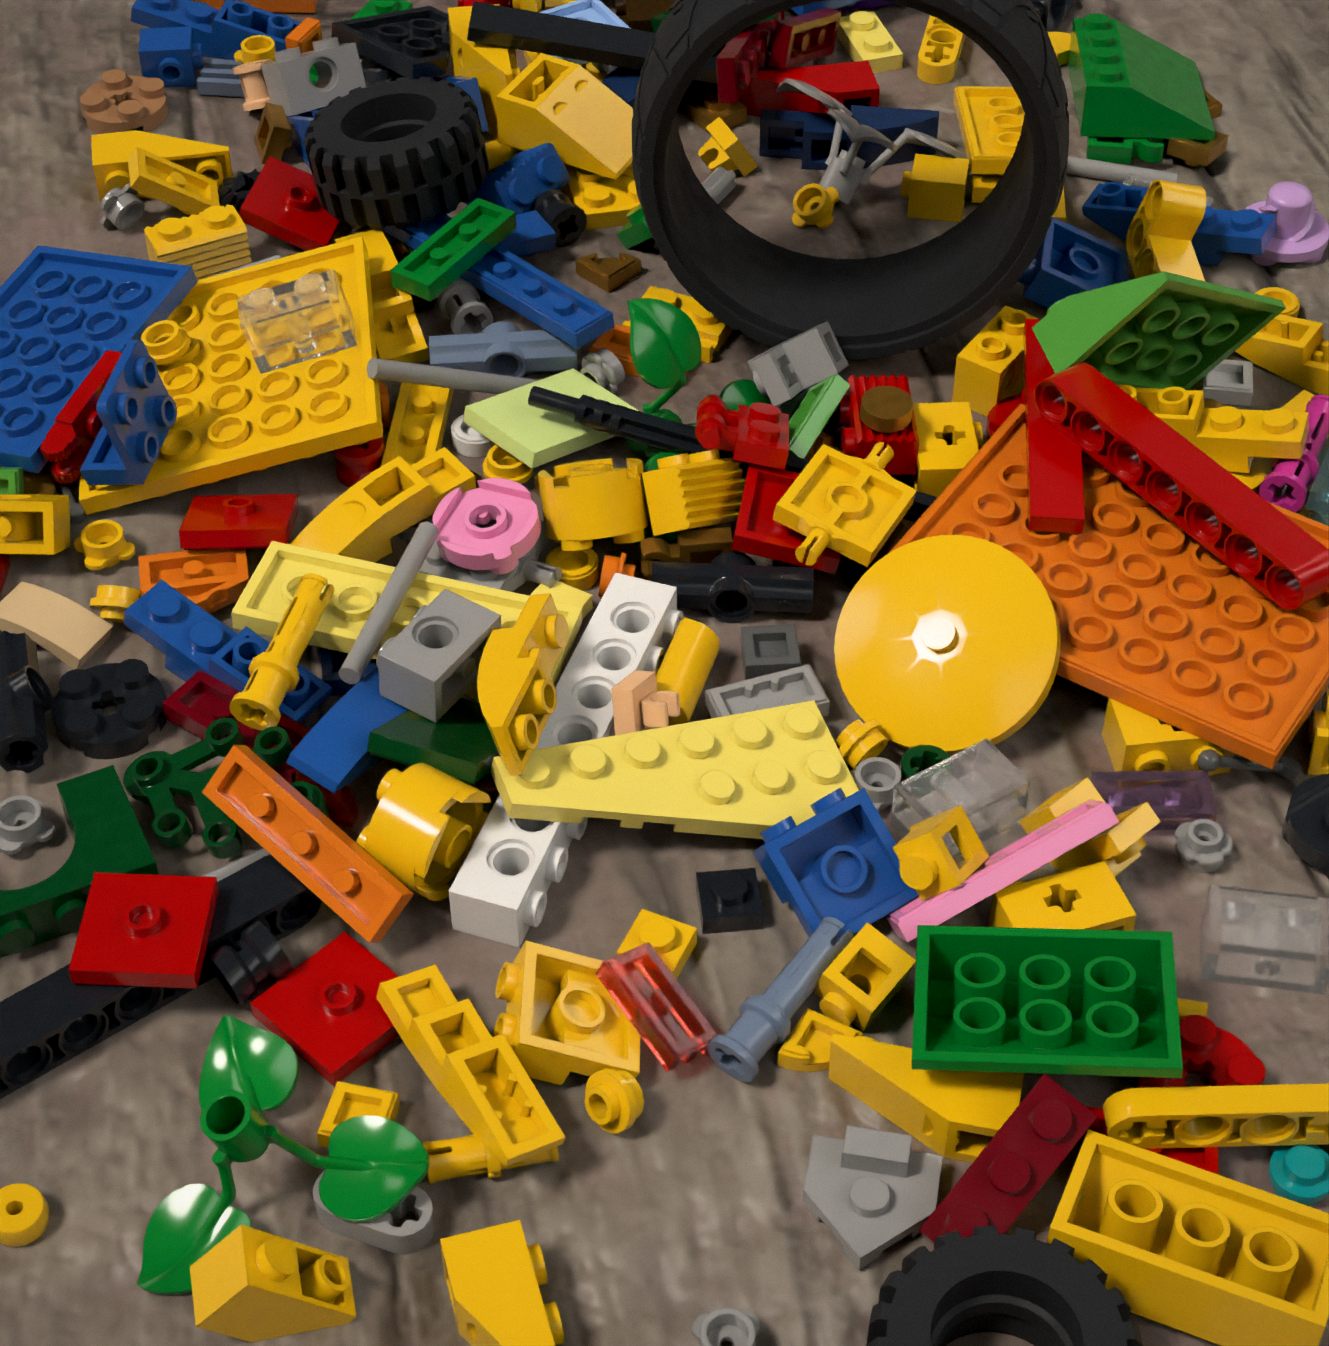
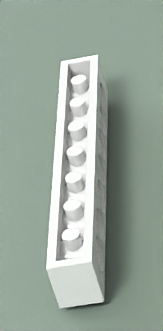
(513, 859)

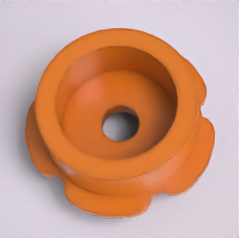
(611, 565)

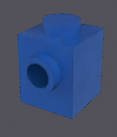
(170, 55)

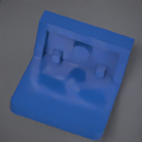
(134, 420)

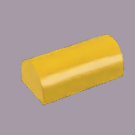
(688, 665)

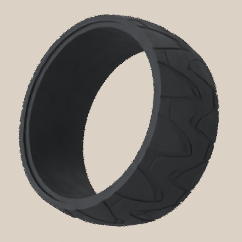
(874, 302)

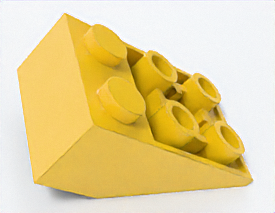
(490, 64)
(571, 110)

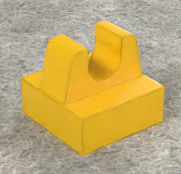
(725, 150)

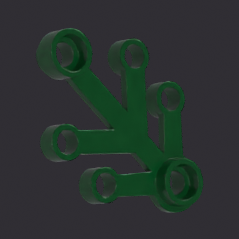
(160, 776)

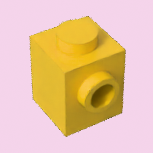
(936, 187)

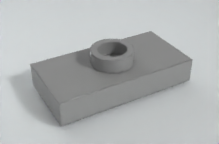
(766, 692)

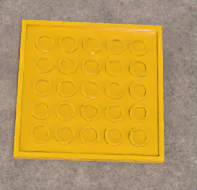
(246, 420)

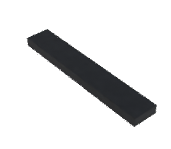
(567, 38)

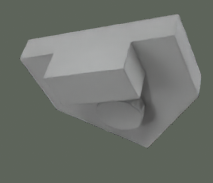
(870, 1189)

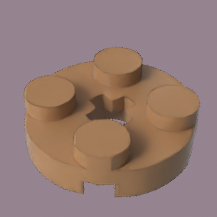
(124, 103)

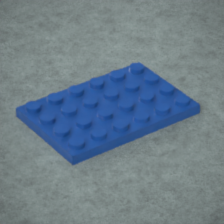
(58, 323)

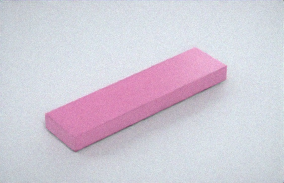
(1006, 867)

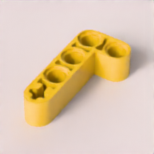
(1164, 229)

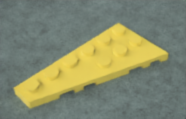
(701, 775)

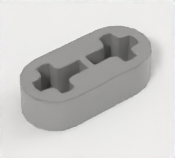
(381, 1232)

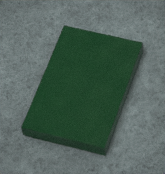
(454, 744)

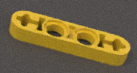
(1219, 1116)

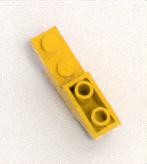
(395, 321)
(1225, 432)
(385, 505)
(516, 679)

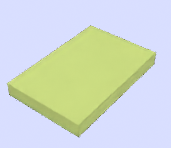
(534, 433)

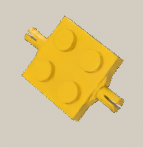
(844, 504)

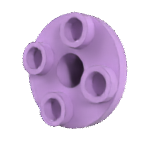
(1300, 231)

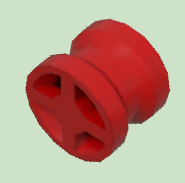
(358, 461)

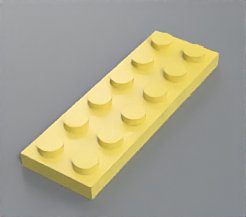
(356, 592)

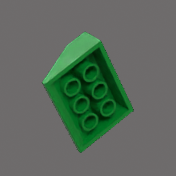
(1133, 84)
(1046, 1001)

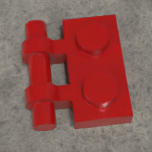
(752, 433)

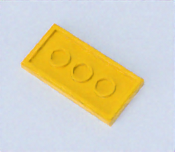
(989, 126)

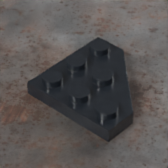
(404, 41)

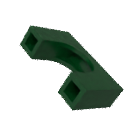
(105, 842)

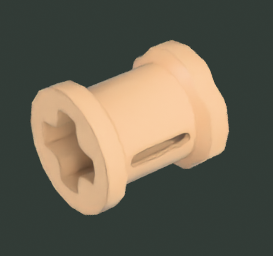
(253, 84)

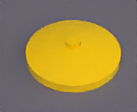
(947, 643)

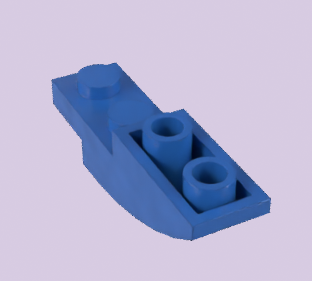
(216, 29)
(1220, 231)
(201, 642)

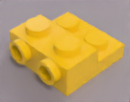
(563, 1016)

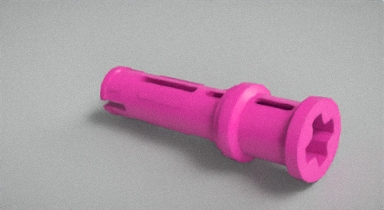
(1299, 473)

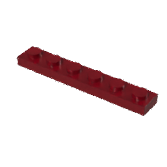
(742, 59)

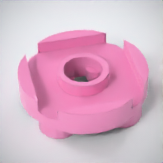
(492, 547)

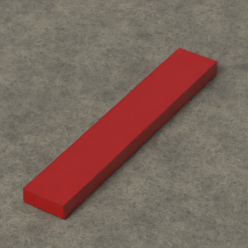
(1052, 459)

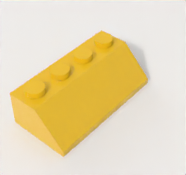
(1197, 1246)

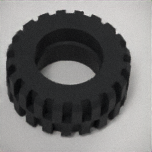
(397, 152)
(999, 1287)

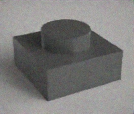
(769, 649)

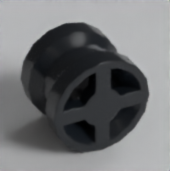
(563, 216)

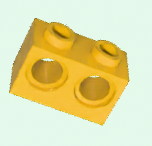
(992, 363)

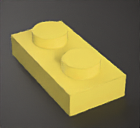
(869, 40)

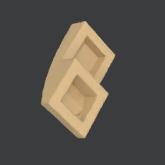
(54, 623)

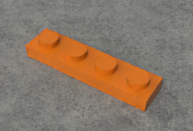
(307, 843)

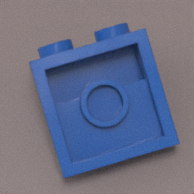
(1071, 264)
(835, 863)

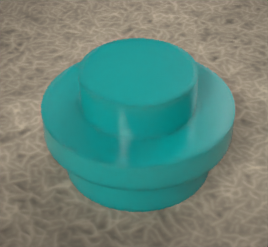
(1300, 1173)

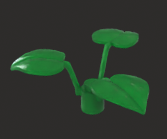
(662, 349)
(253, 1072)

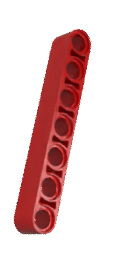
(1186, 485)

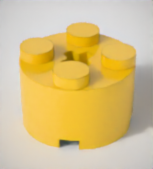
(594, 502)
(424, 827)

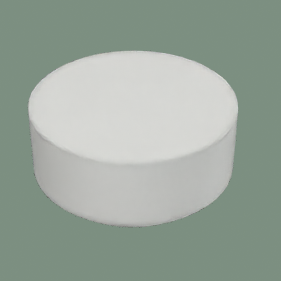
(469, 441)

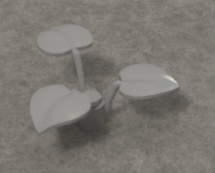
(845, 170)

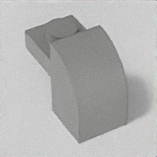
(797, 363)

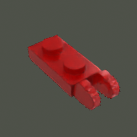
(78, 423)

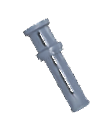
(767, 1017)

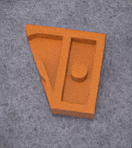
(204, 576)

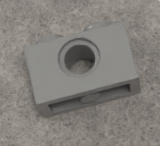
(289, 78)
(436, 655)

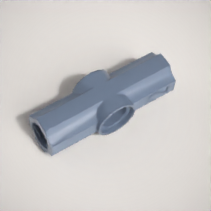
(503, 351)

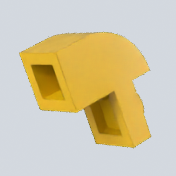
(1116, 845)

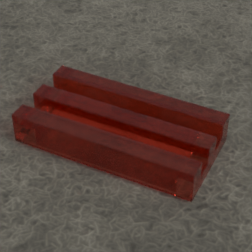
(650, 1009)

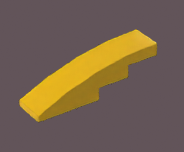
(1292, 351)
(469, 1066)

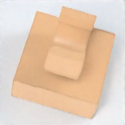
(640, 705)

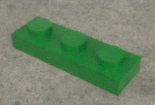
(453, 249)

